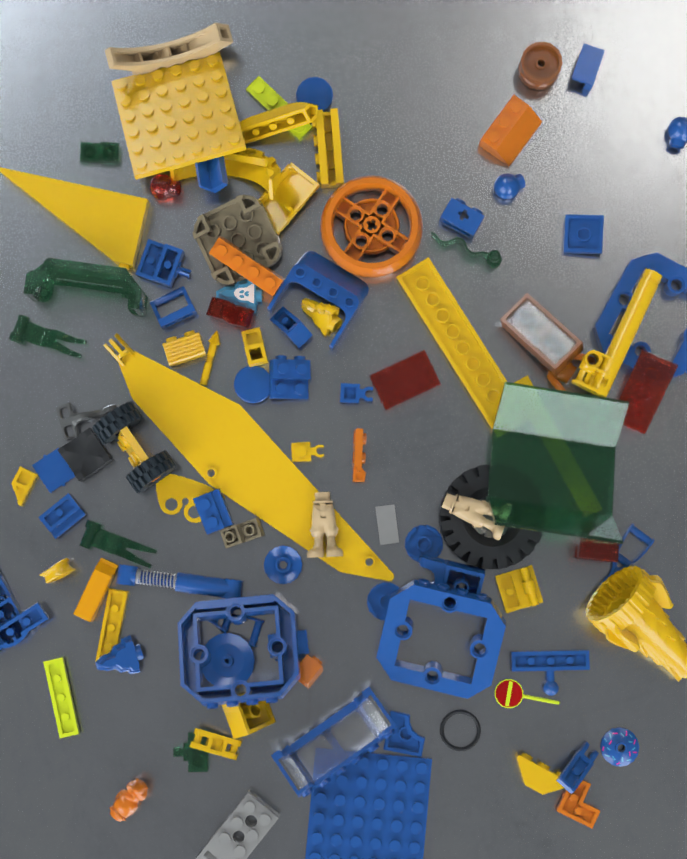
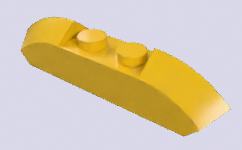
(278, 120)

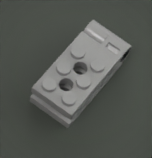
(225, 843)

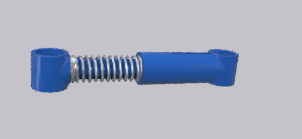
(181, 582)

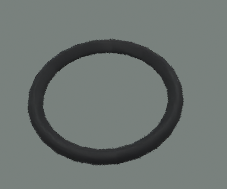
(477, 735)

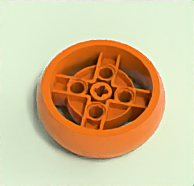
(342, 207)

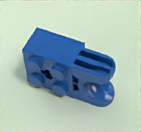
(453, 573)

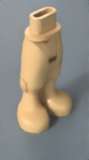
(472, 511)
(324, 523)

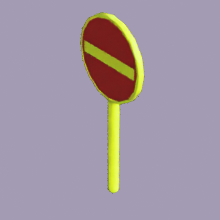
(510, 694)

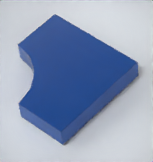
(405, 738)

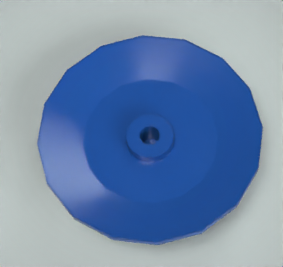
(230, 659)

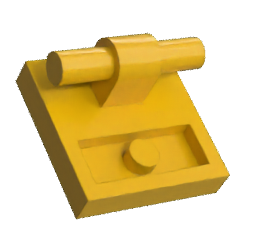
(519, 589)

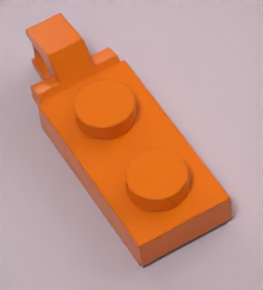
(359, 457)

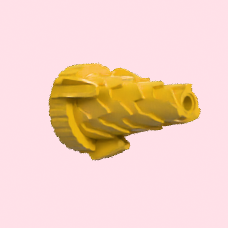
(632, 617)

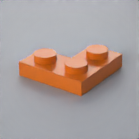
(574, 807)

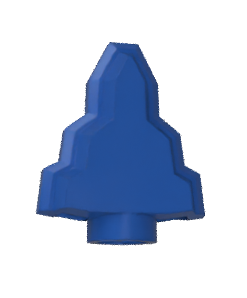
(122, 657)

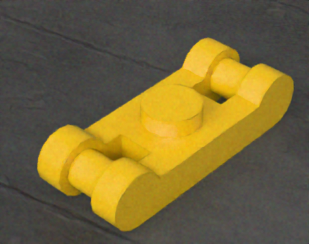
(215, 744)

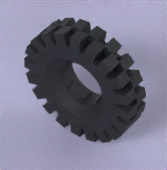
(474, 547)

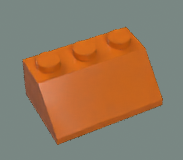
(510, 131)

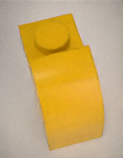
(254, 347)

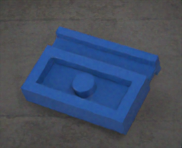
(213, 511)
(62, 516)

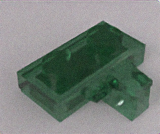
(196, 758)

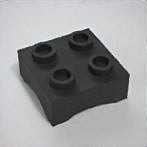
(85, 455)

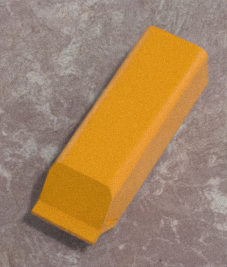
(96, 590)

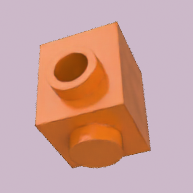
(310, 670)

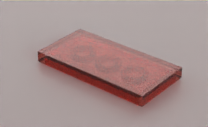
(646, 389)

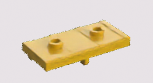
(291, 195)

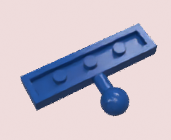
(550, 662)

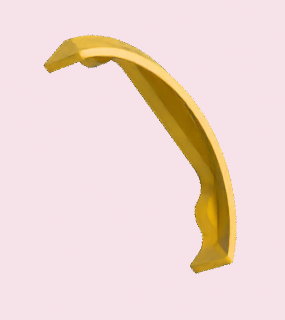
(246, 164)

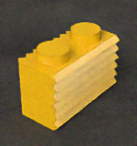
(184, 348)

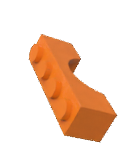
(246, 266)

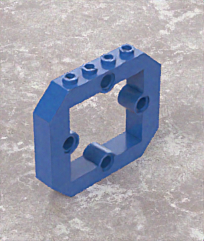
(670, 272)
(190, 644)
(444, 682)

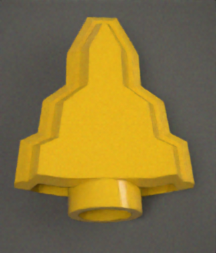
(323, 315)

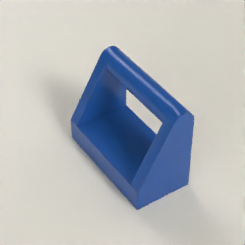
(176, 316)

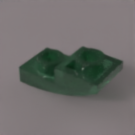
(99, 152)

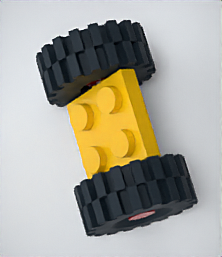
(118, 426)

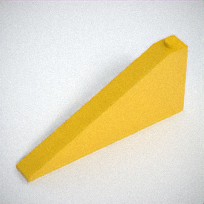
(100, 216)

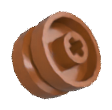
(538, 55)

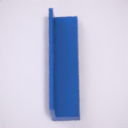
(212, 174)

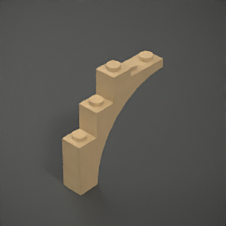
(150, 58)

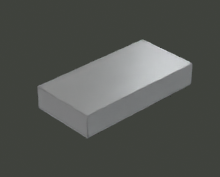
(387, 524)

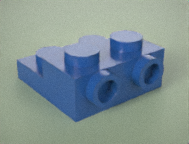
(289, 377)

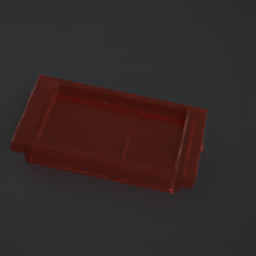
(405, 380)

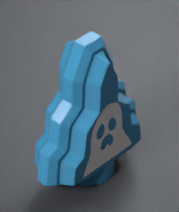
(242, 294)

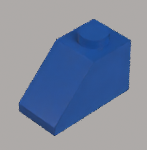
(291, 327)

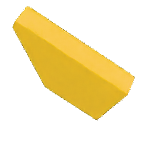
(23, 483)

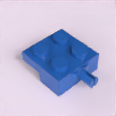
(161, 263)

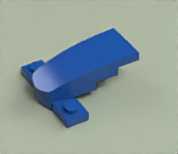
(13, 621)

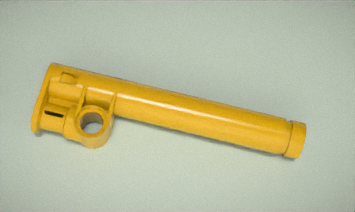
(600, 377)

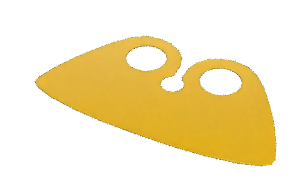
(179, 488)

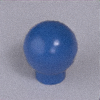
(678, 132)
(508, 185)

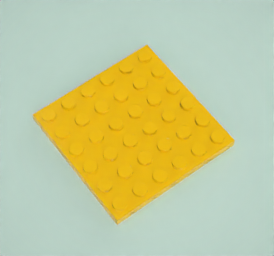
(178, 116)

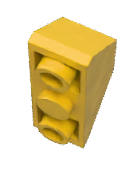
(537, 775)

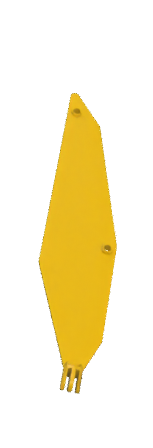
(246, 461)

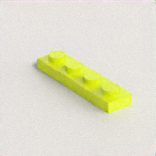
(270, 100)
(61, 697)

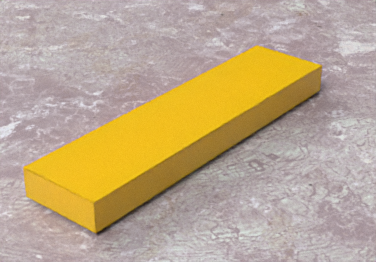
(112, 620)

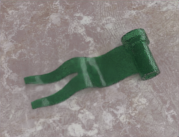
(492, 263)
(43, 336)
(112, 543)

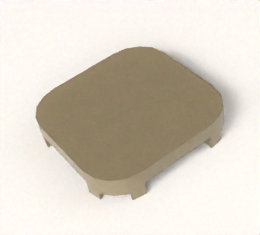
(246, 226)

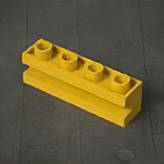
(329, 149)

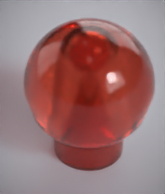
(164, 187)

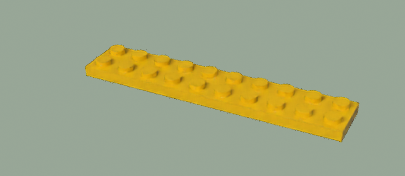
(455, 336)

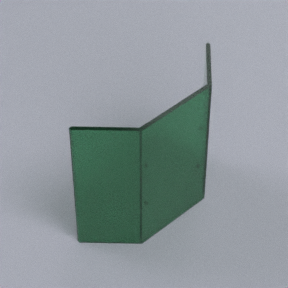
(555, 462)

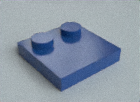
(583, 234)

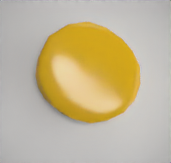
(57, 571)

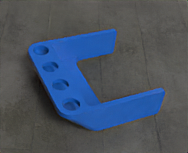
(329, 283)

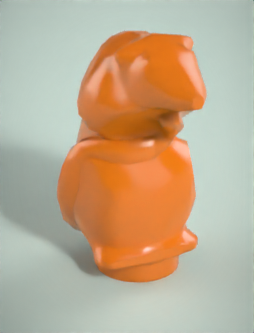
(127, 800)

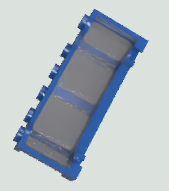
(335, 744)

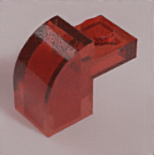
(230, 313)

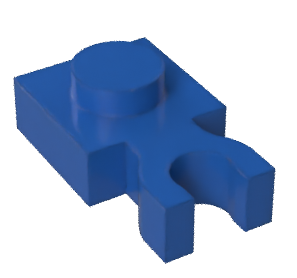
(352, 393)

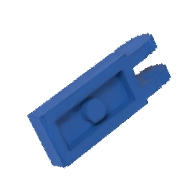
(577, 768)

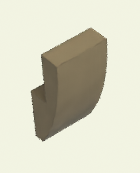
(242, 532)

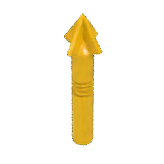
(214, 341)

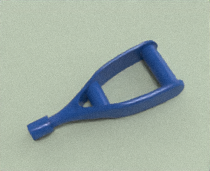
(623, 560)
(255, 632)

